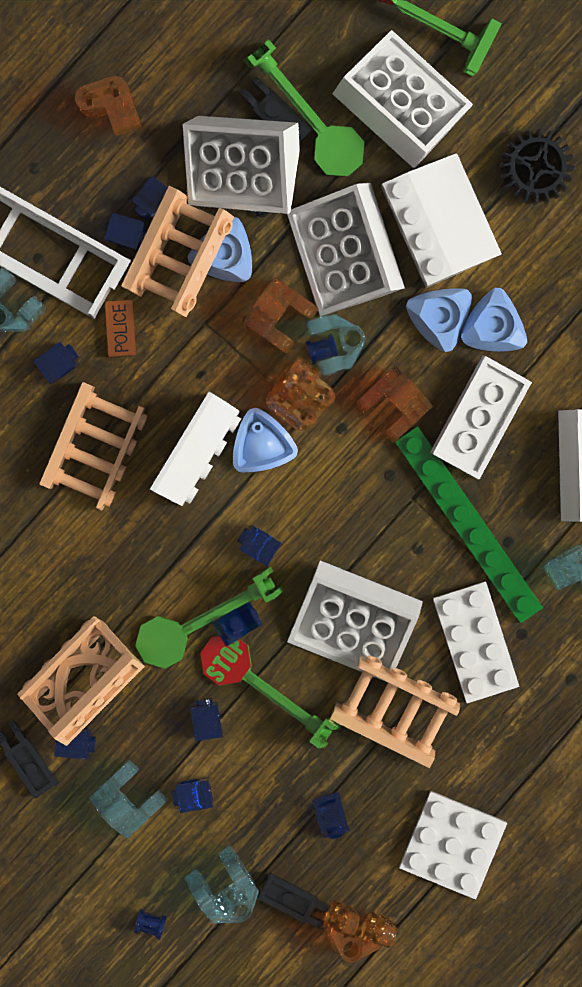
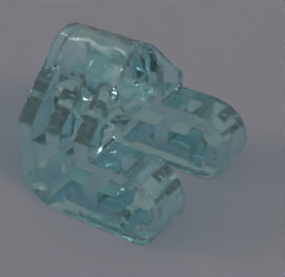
(27, 314)
(331, 323)
(565, 568)
(118, 809)
(234, 902)

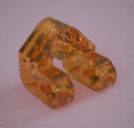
(119, 109)
(271, 307)
(300, 392)
(403, 396)
(342, 923)

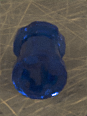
(322, 349)
(150, 924)

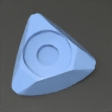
(233, 258)
(440, 315)
(494, 324)
(261, 443)

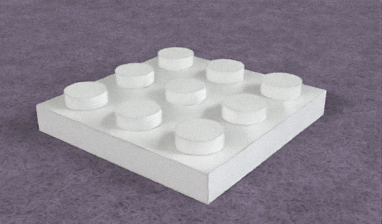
(452, 844)

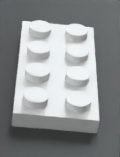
(480, 417)
(476, 642)

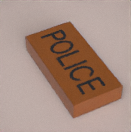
(120, 328)

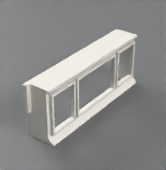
(86, 244)

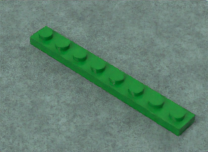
(469, 525)

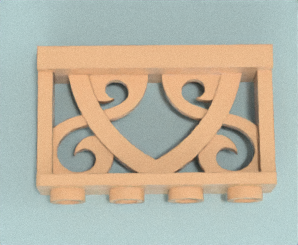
(55, 674)

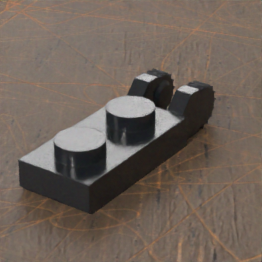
(274, 108)
(28, 762)
(292, 900)

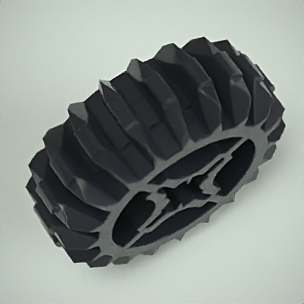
(549, 170)

